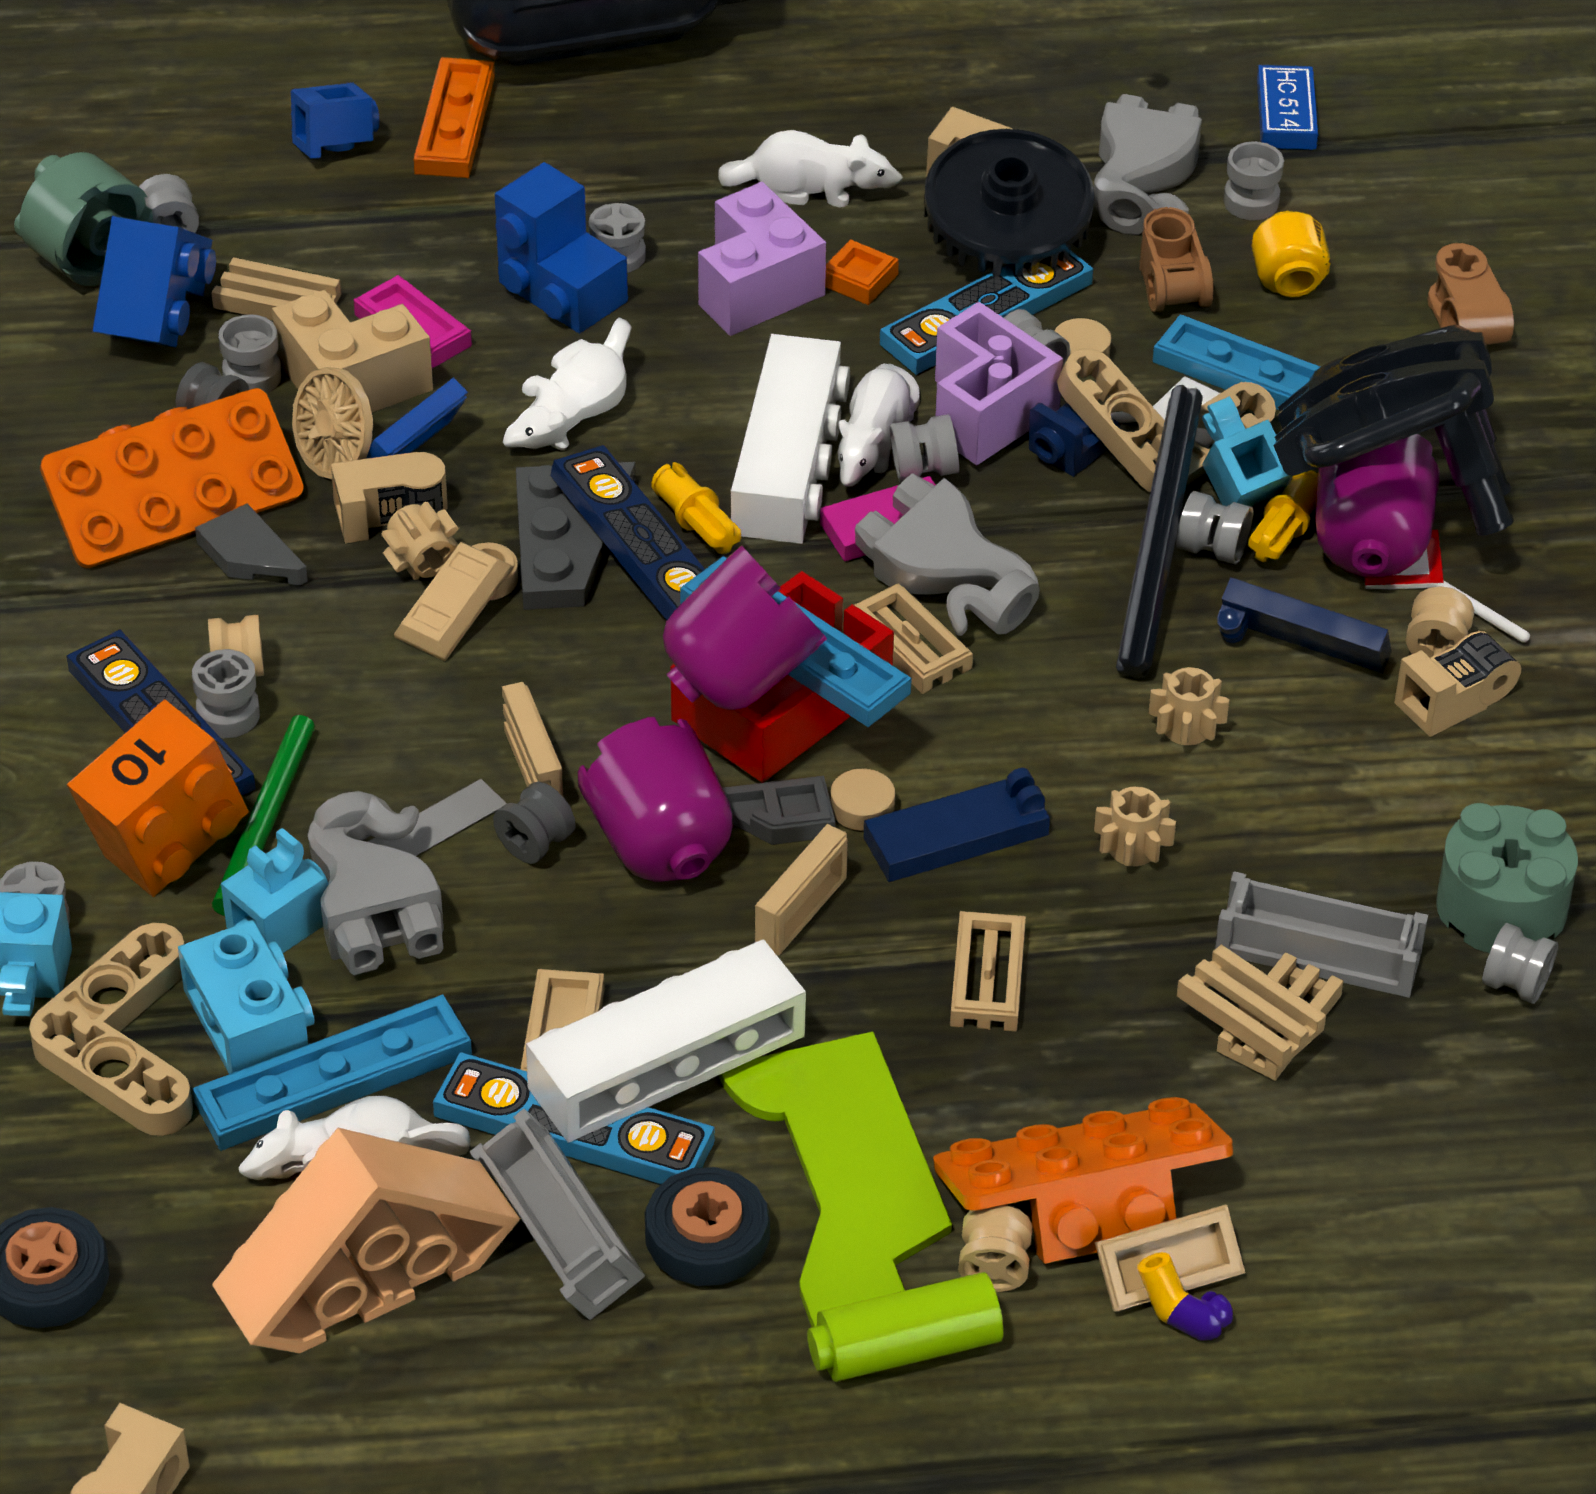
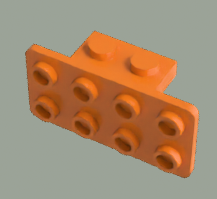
(170, 476)
(1086, 1176)

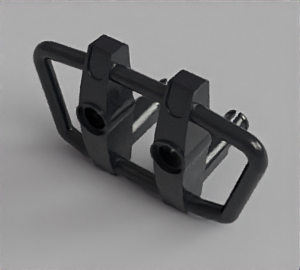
(1397, 393)

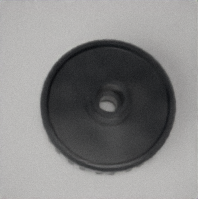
(1008, 200)

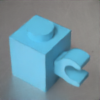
(1241, 459)
(277, 893)
(32, 949)

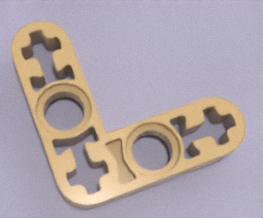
(1126, 398)
(99, 1035)

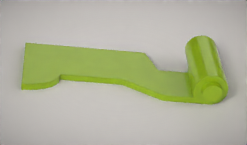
(872, 1207)

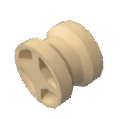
(1438, 620)
(238, 637)
(996, 1245)

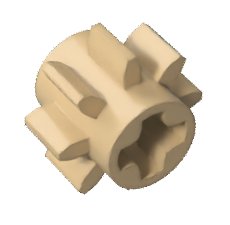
(419, 540)
(1188, 706)
(1135, 826)

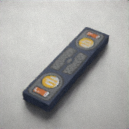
(628, 525)
(132, 686)

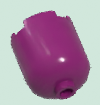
(1378, 508)
(735, 637)
(658, 800)

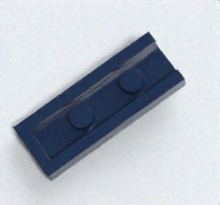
(1302, 625)
(958, 826)

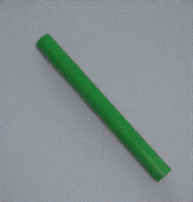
(270, 798)

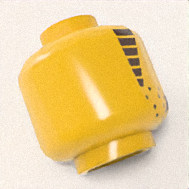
(1291, 253)

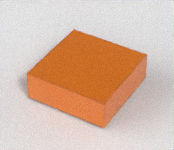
(860, 272)

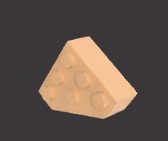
(359, 1237)

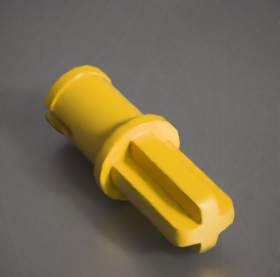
(695, 507)
(1285, 517)

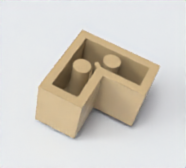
(382, 351)

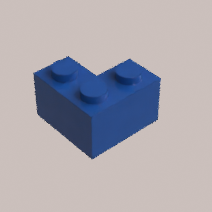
(550, 254)
(147, 279)

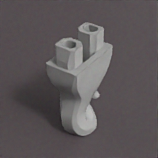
(1142, 156)
(943, 552)
(373, 890)

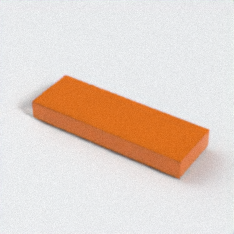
(454, 118)

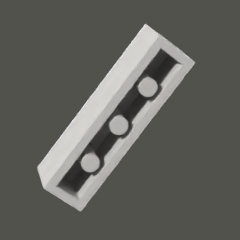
(787, 438)
(665, 1040)

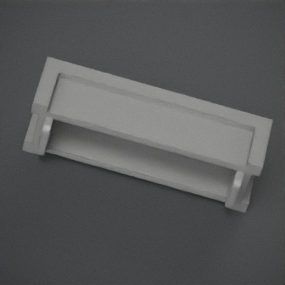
(1337, 936)
(560, 1214)

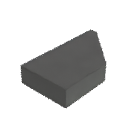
(248, 546)
(782, 809)

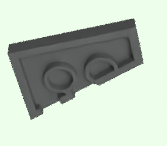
(556, 542)

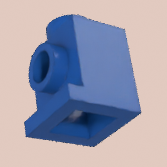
(332, 118)

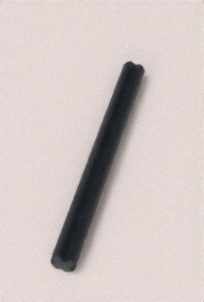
(1159, 533)

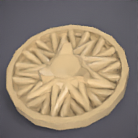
(331, 420)

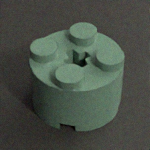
(71, 213)
(1506, 869)

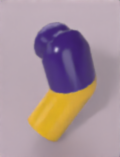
(1179, 1309)

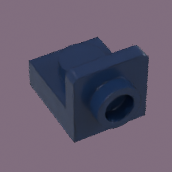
(1063, 438)

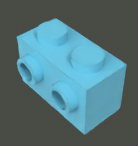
(244, 996)

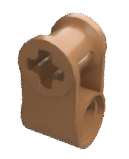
(1174, 261)
(1470, 294)

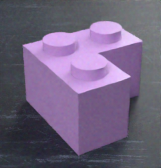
(760, 261)
(991, 380)

